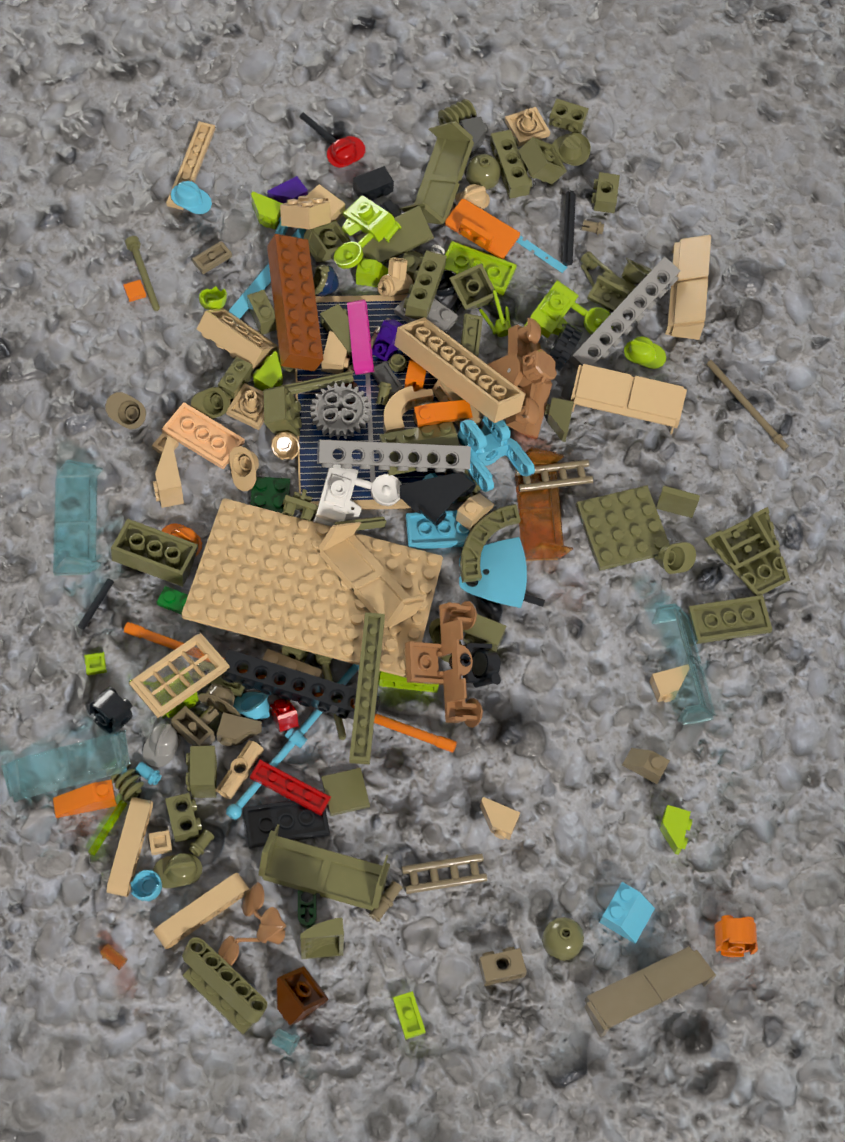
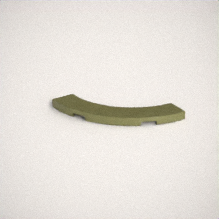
(479, 535)

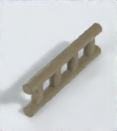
(564, 480)
(453, 864)

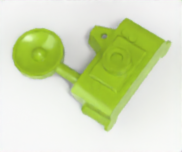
(371, 220)
(556, 305)

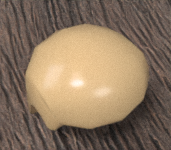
(285, 445)

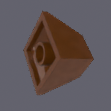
(298, 995)

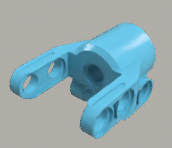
(490, 445)

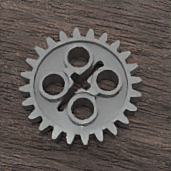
(339, 424)

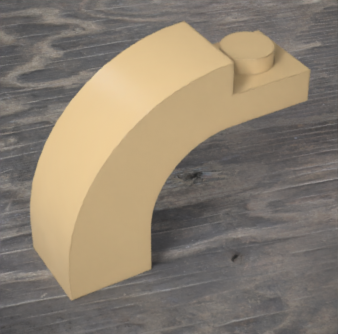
(400, 403)

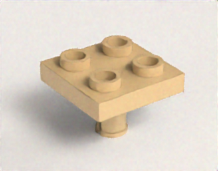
(527, 125)
(248, 407)

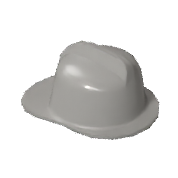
(161, 745)

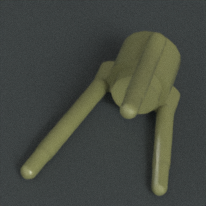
(590, 262)

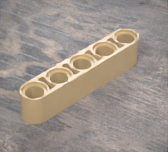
(129, 846)
(201, 911)

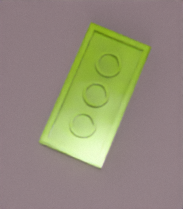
(463, 258)

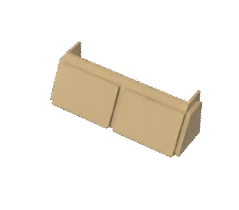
(689, 292)
(628, 395)
(367, 576)

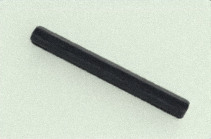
(569, 222)

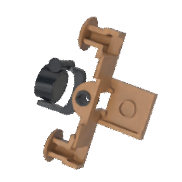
(478, 669)

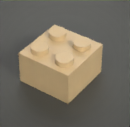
(305, 212)

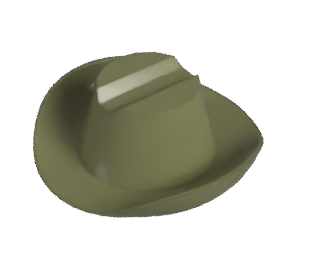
(572, 148)

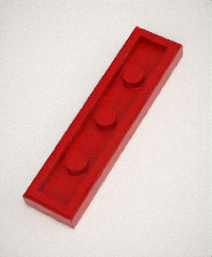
(290, 787)

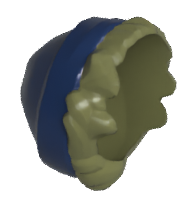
(325, 280)

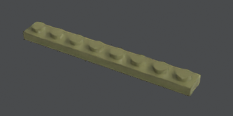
(367, 688)

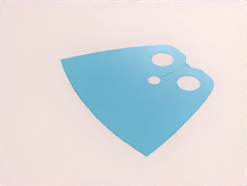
(506, 574)

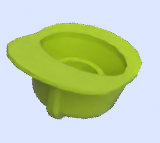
(645, 353)

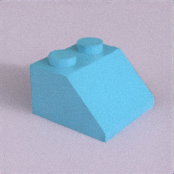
(627, 913)

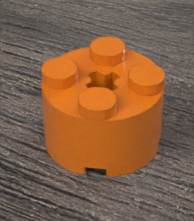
(735, 936)

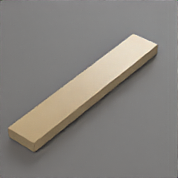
(193, 157)

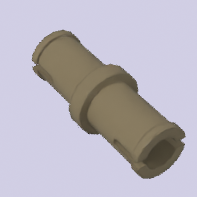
(386, 901)

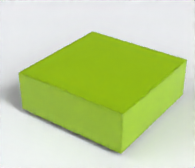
(95, 663)

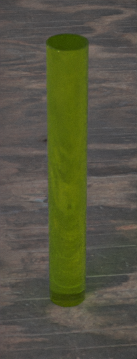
(107, 828)

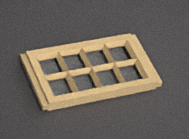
(179, 675)

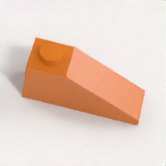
(442, 412)
(85, 799)

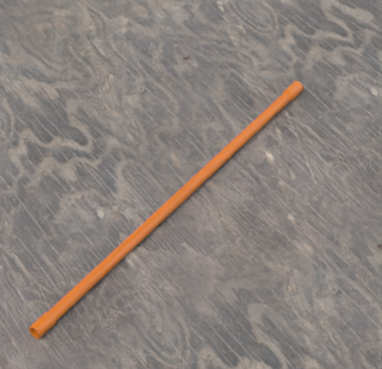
(439, 741)

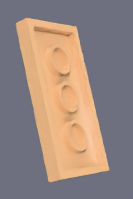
(202, 435)

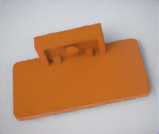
(482, 228)

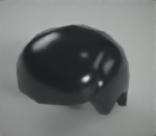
(445, 287)

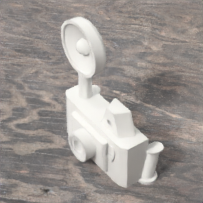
(337, 491)

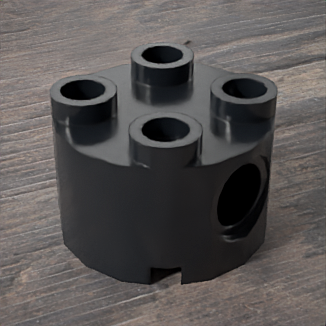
(110, 710)

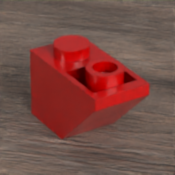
(284, 715)

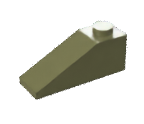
(337, 321)

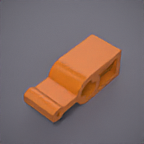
(415, 376)

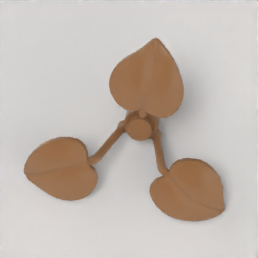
(269, 930)

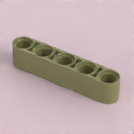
(224, 980)

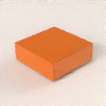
(134, 290)

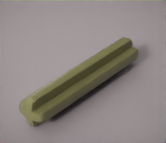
(366, 523)

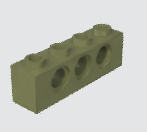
(511, 167)
(425, 286)

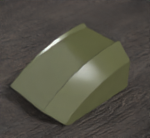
(325, 240)

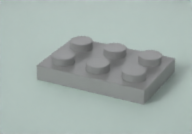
(438, 315)

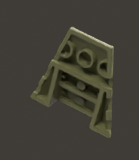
(752, 552)

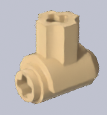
(397, 280)

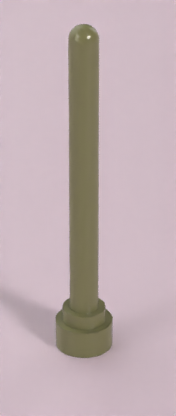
(133, 244)
(324, 662)

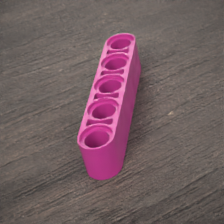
(360, 337)

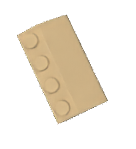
(236, 337)

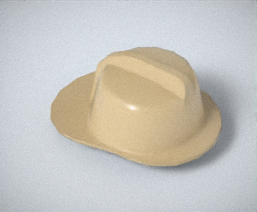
(475, 194)
(243, 467)

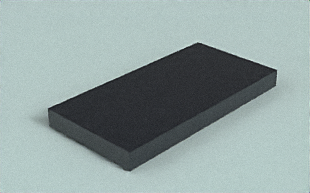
(293, 819)

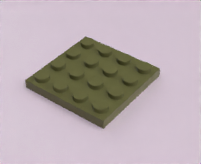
(622, 527)

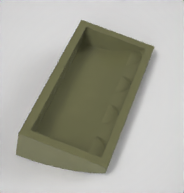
(323, 940)

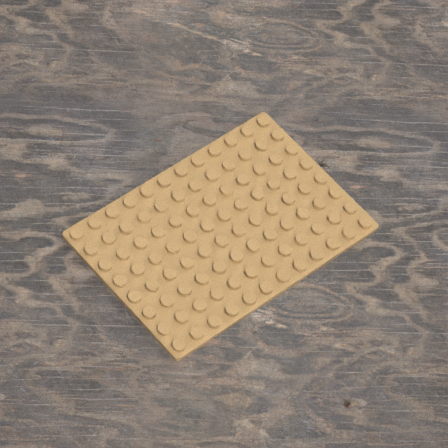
(271, 584)

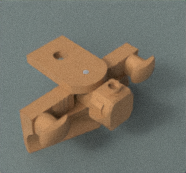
(531, 372)

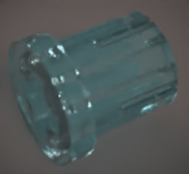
(286, 1041)

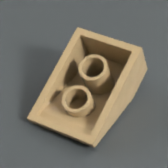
(168, 483)

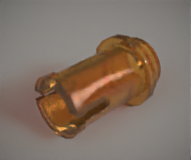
(113, 956)

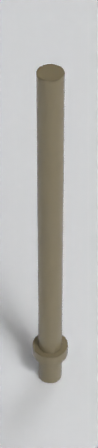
(777, 438)

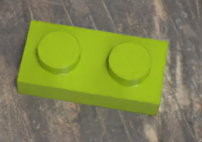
(408, 1015)

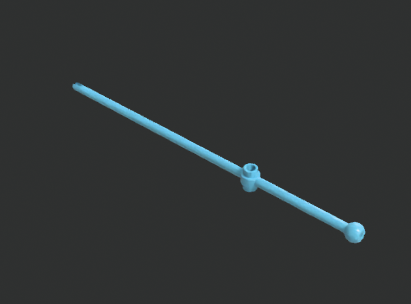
(296, 738)

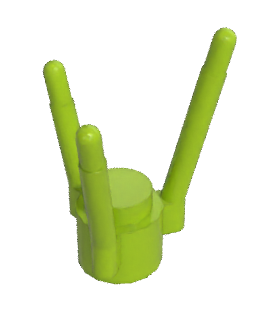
(501, 325)

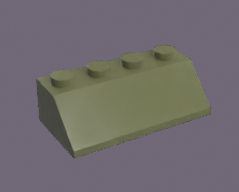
(433, 435)
(154, 552)

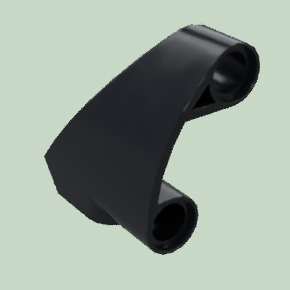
(436, 494)

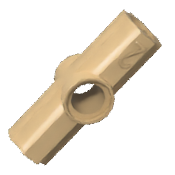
(232, 779)

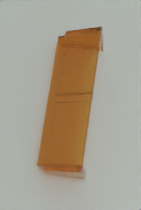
(541, 513)

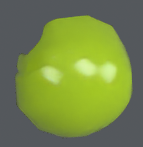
(213, 298)

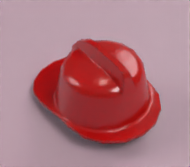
(345, 151)

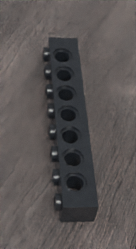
(292, 679)

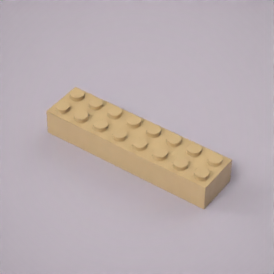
(459, 369)

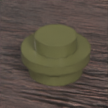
(397, 363)

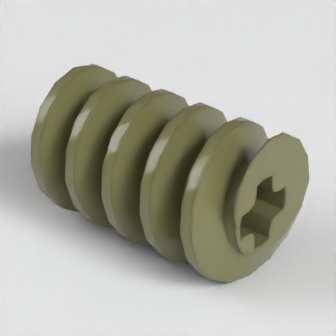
(457, 112)
(128, 784)

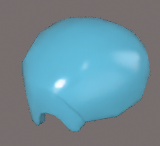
(146, 885)

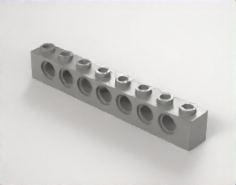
(664, 270)
(460, 453)

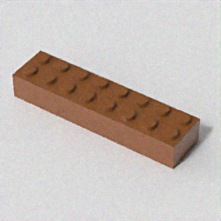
(294, 303)

